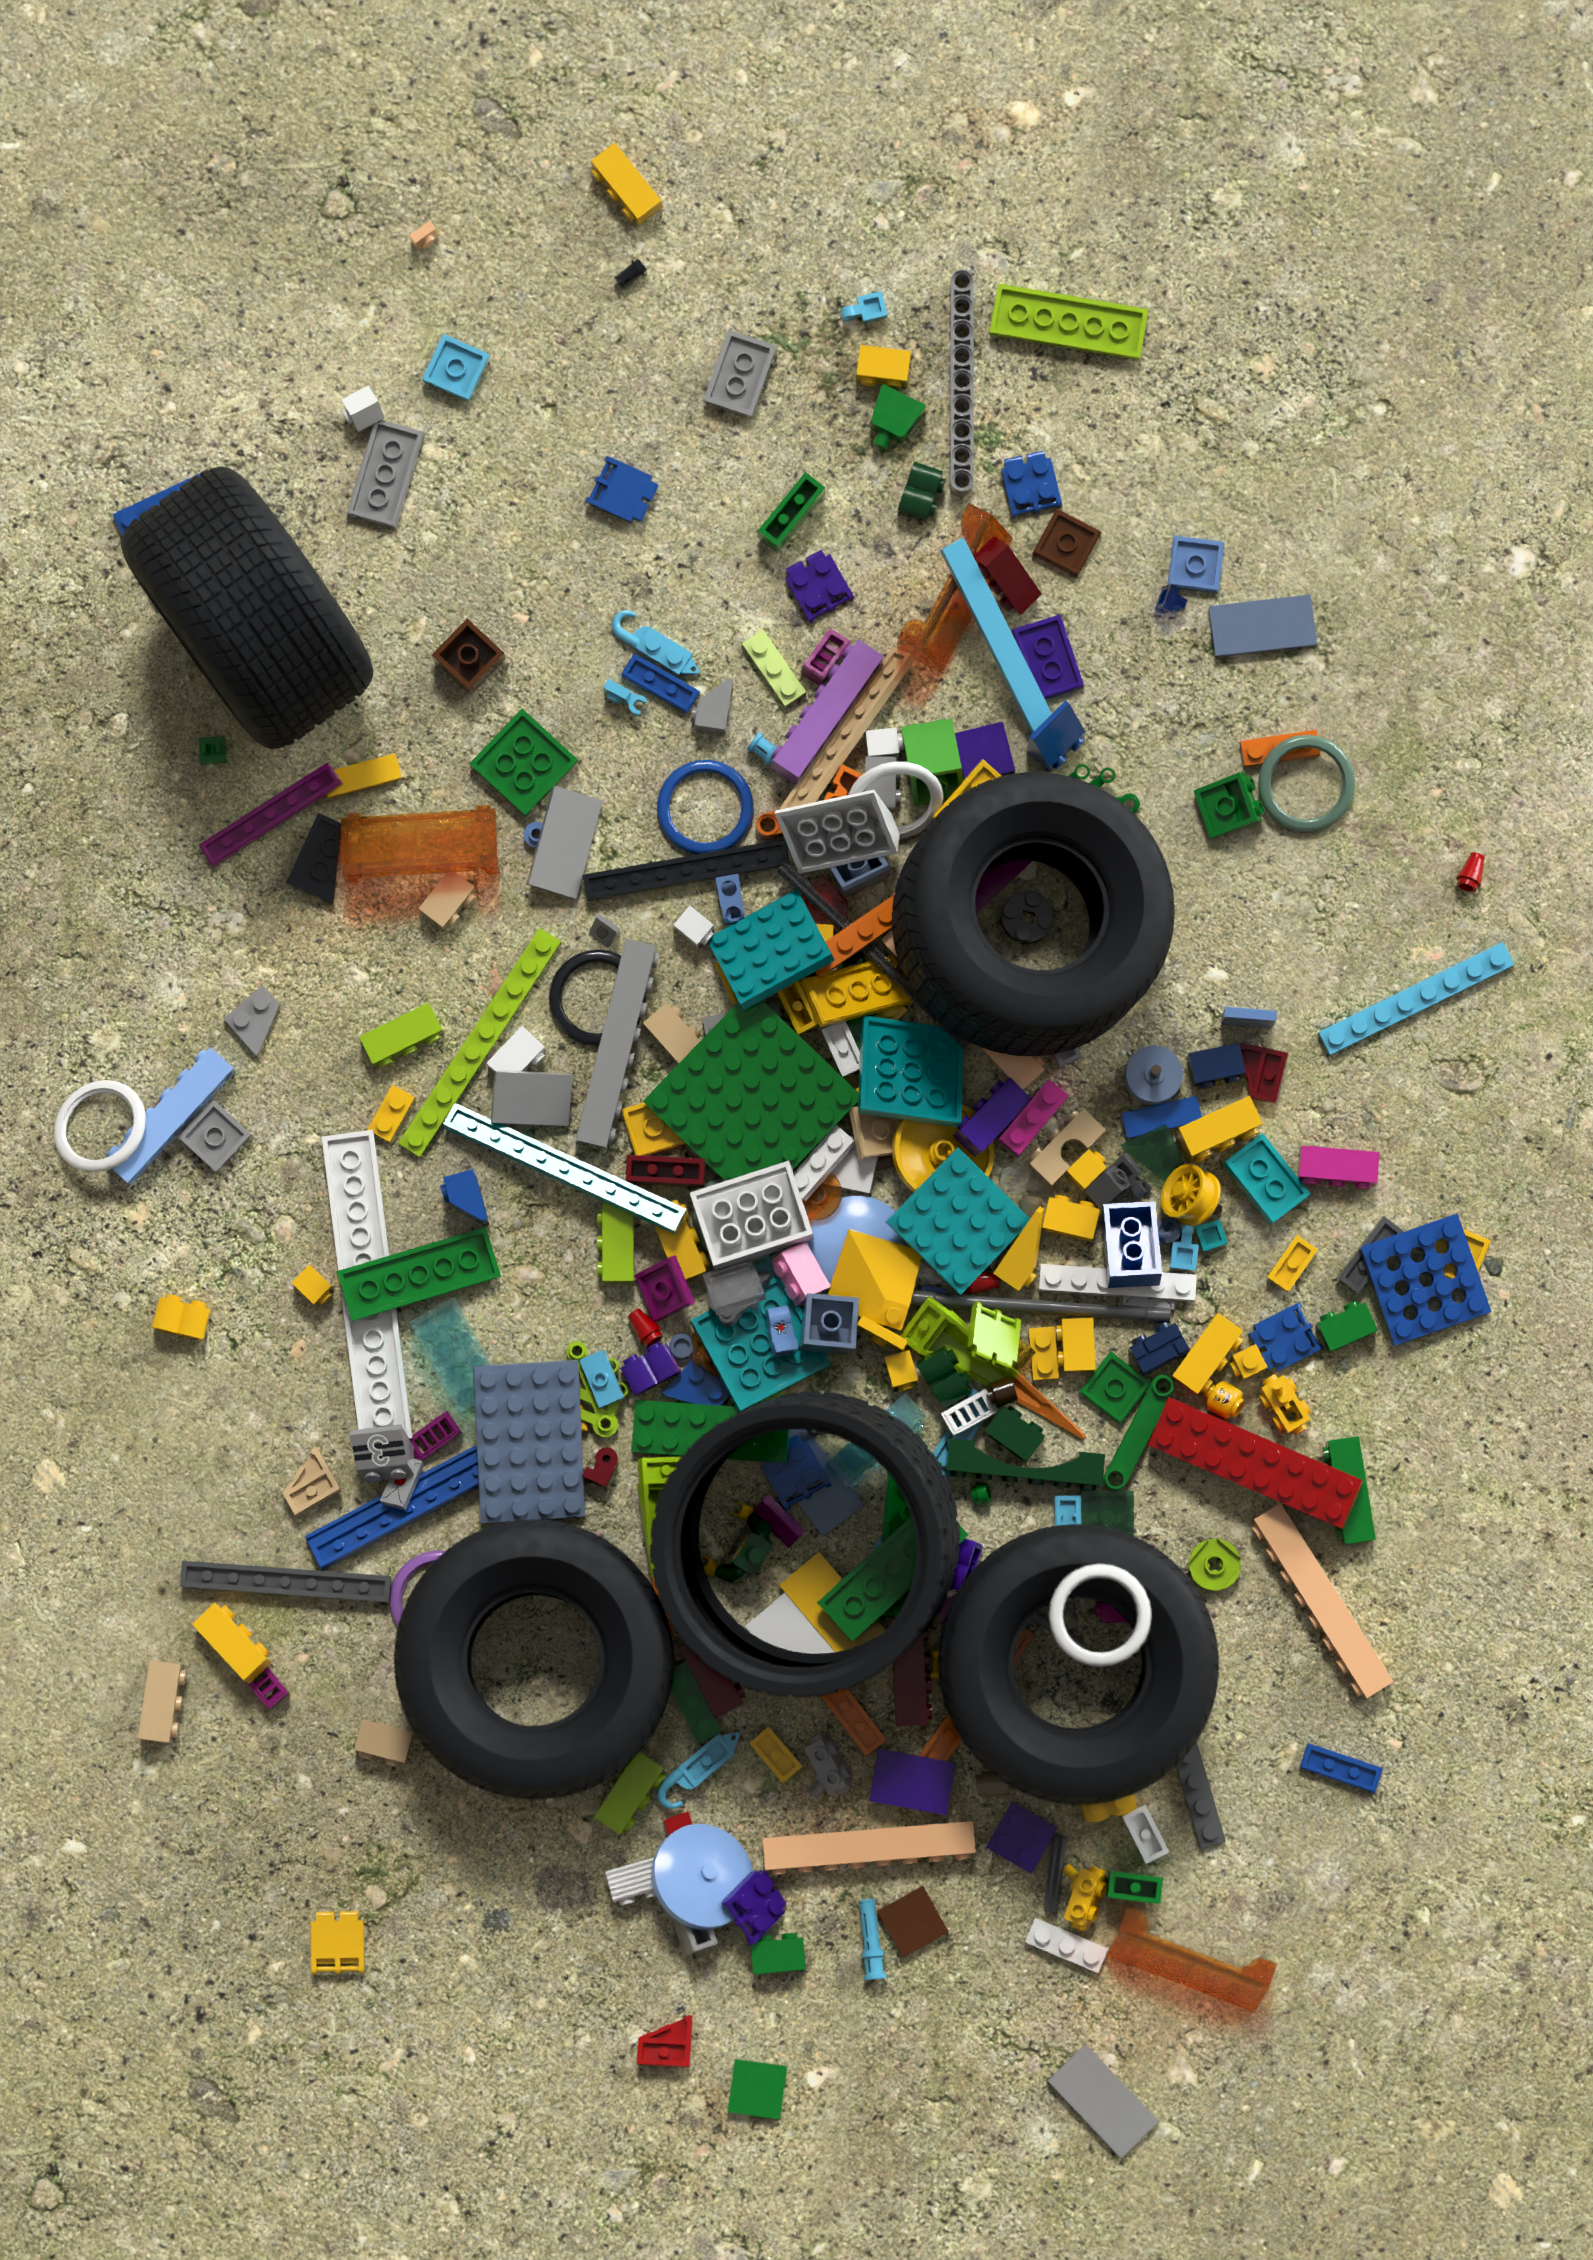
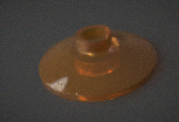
(828, 1205)
(700, 1356)

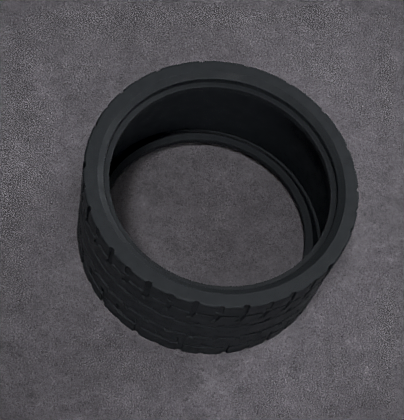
(703, 1619)

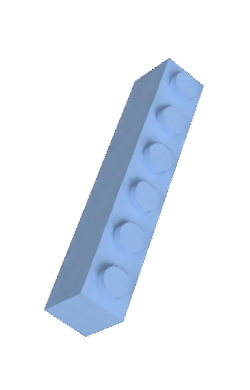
(175, 1111)

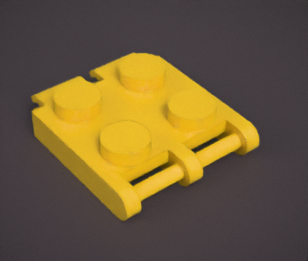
(337, 1942)

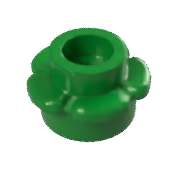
(981, 1493)

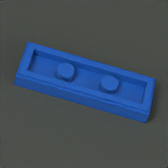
(660, 683)
(1173, 1113)
(1340, 1768)

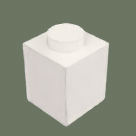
(362, 409)
(884, 743)
(694, 927)

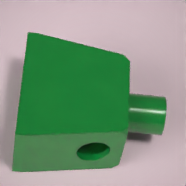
(894, 416)

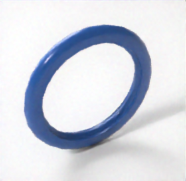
(683, 772)

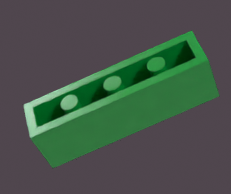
(1346, 1456)

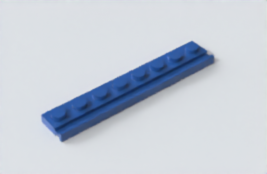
(376, 1521)

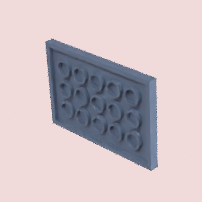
(528, 1441)

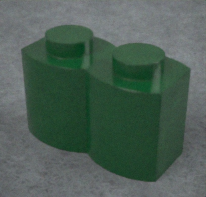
(921, 491)
(944, 1376)

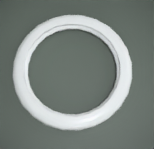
(910, 769)
(72, 1102)
(1143, 1620)

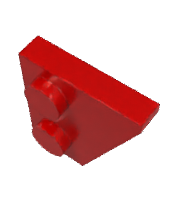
(667, 2046)

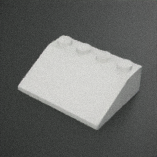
(838, 831)
(752, 1215)

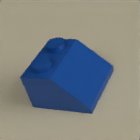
(465, 1195)

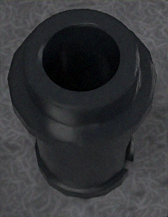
(631, 273)

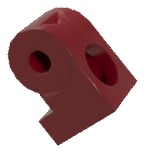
(605, 1465)

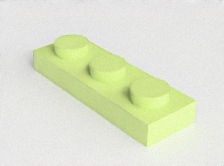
(774, 668)

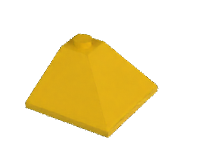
(877, 1274)

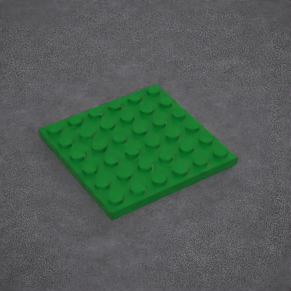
(752, 1094)

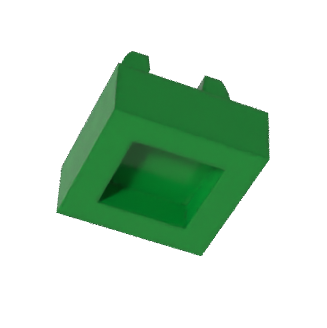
(212, 750)

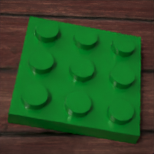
(523, 762)

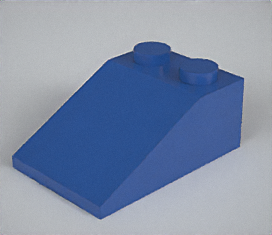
(1056, 738)

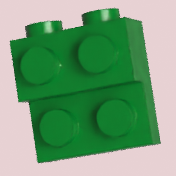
(1229, 804)

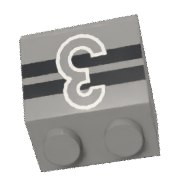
(382, 1453)

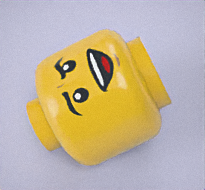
(1224, 1400)

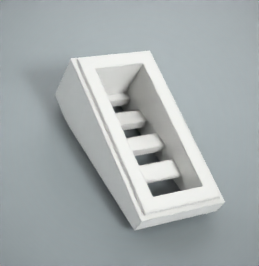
(948, 1420)

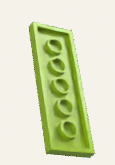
(1068, 321)

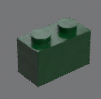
(1015, 1433)

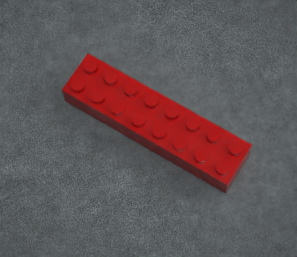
(1255, 1463)

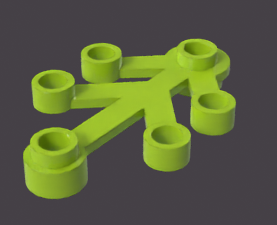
(588, 1396)

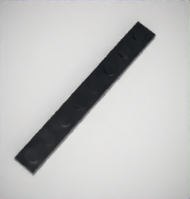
(685, 870)

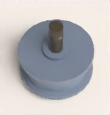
(1153, 1075)

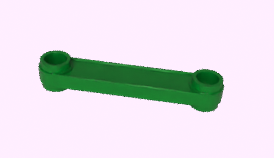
(1138, 1433)

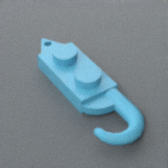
(656, 646)
(698, 1767)

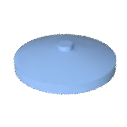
(856, 1213)
(696, 1872)

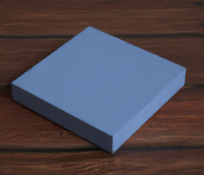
(1196, 564)
(1248, 1017)

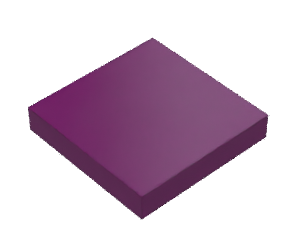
(664, 1289)

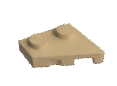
(311, 1484)

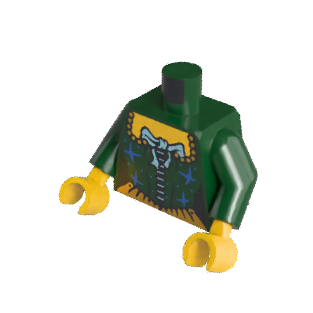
(747, 1551)

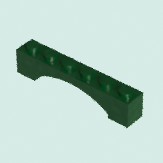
(965, 1458)

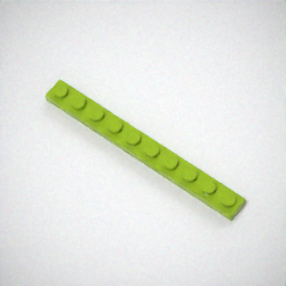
(479, 1042)

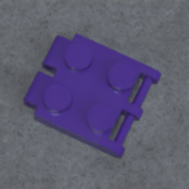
(817, 585)
(756, 1904)

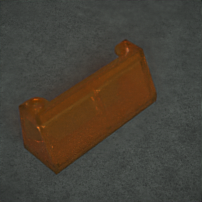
(938, 637)
(419, 843)
(1187, 1967)

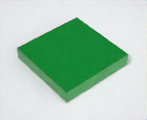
(1115, 1387)
(757, 2089)

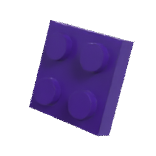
(1021, 1837)

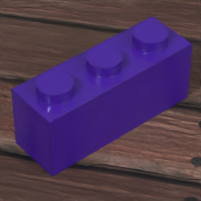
(991, 1116)

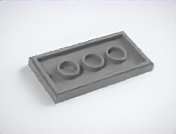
(385, 474)
(564, 842)
(1103, 2101)

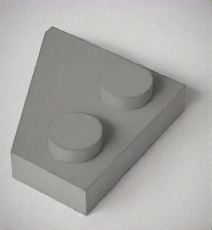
(254, 1019)

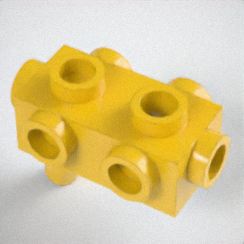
(1281, 1398)
(1086, 1890)

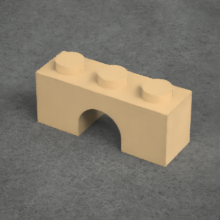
(1081, 1130)

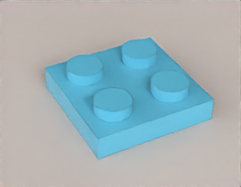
(456, 367)

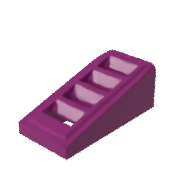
(815, 670)
(456, 1431)
(276, 1698)

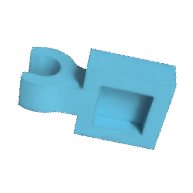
(868, 307)
(618, 693)
(1184, 1253)

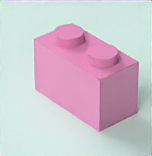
(800, 1273)

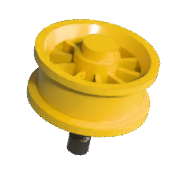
(1191, 1195)

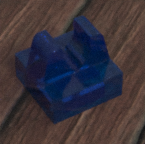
(1170, 600)

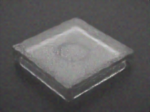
(1251, 1230)
(734, 1286)

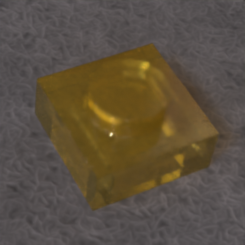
(1025, 1353)

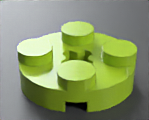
(1229, 1564)

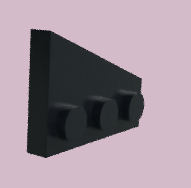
(317, 861)

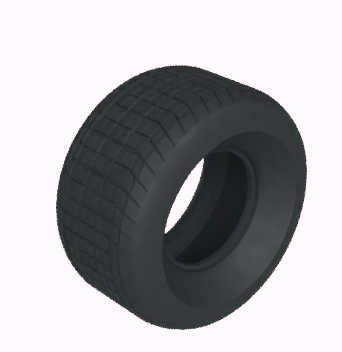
(247, 607)
(1091, 843)
(438, 1640)
(1095, 1761)

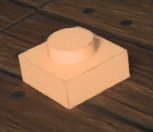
(424, 236)

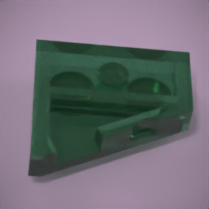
(1155, 1151)

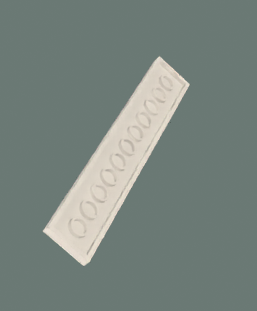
(360, 1238)

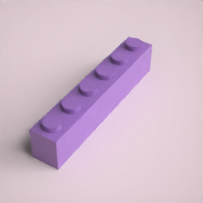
(826, 712)

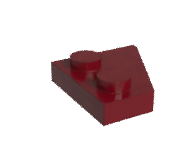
(1264, 1071)

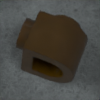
(1002, 1392)

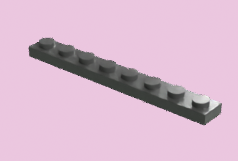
(285, 1581)
(1200, 1799)

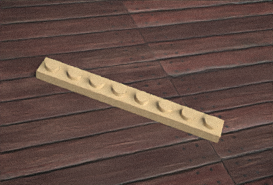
(850, 728)

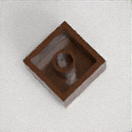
(468, 656)

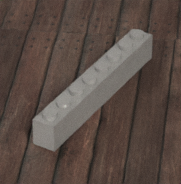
(616, 1042)

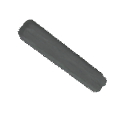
(1055, 1874)

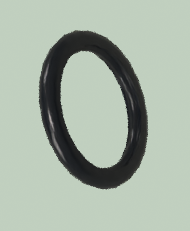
(556, 988)

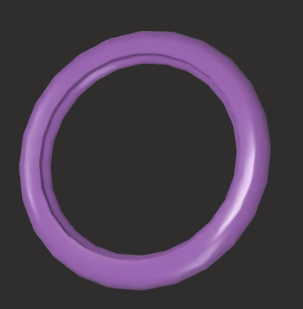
(402, 1578)

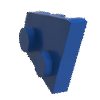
(697, 1387)

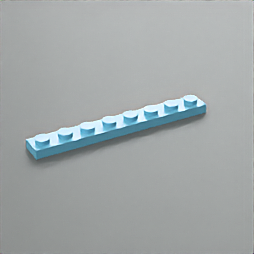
(1416, 998)

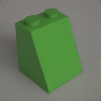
(936, 749)

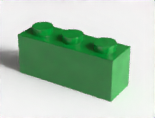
(791, 512)

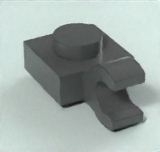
(1132, 1171)

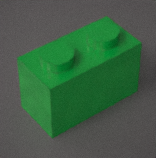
(1346, 1326)
(1134, 1887)
(778, 1954)

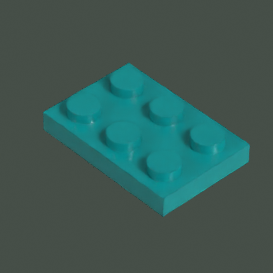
(1266, 1179)

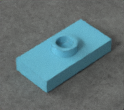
(601, 1378)
(1067, 1509)

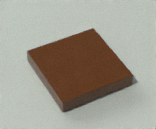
(1066, 542)
(912, 1921)

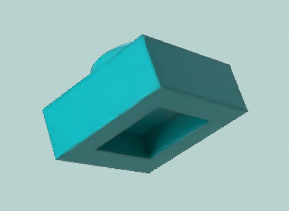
(1211, 1235)

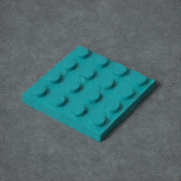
(770, 949)
(910, 1072)
(958, 1221)
(744, 1352)

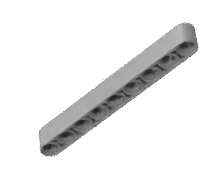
(964, 371)

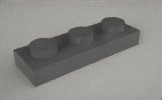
(1354, 1273)

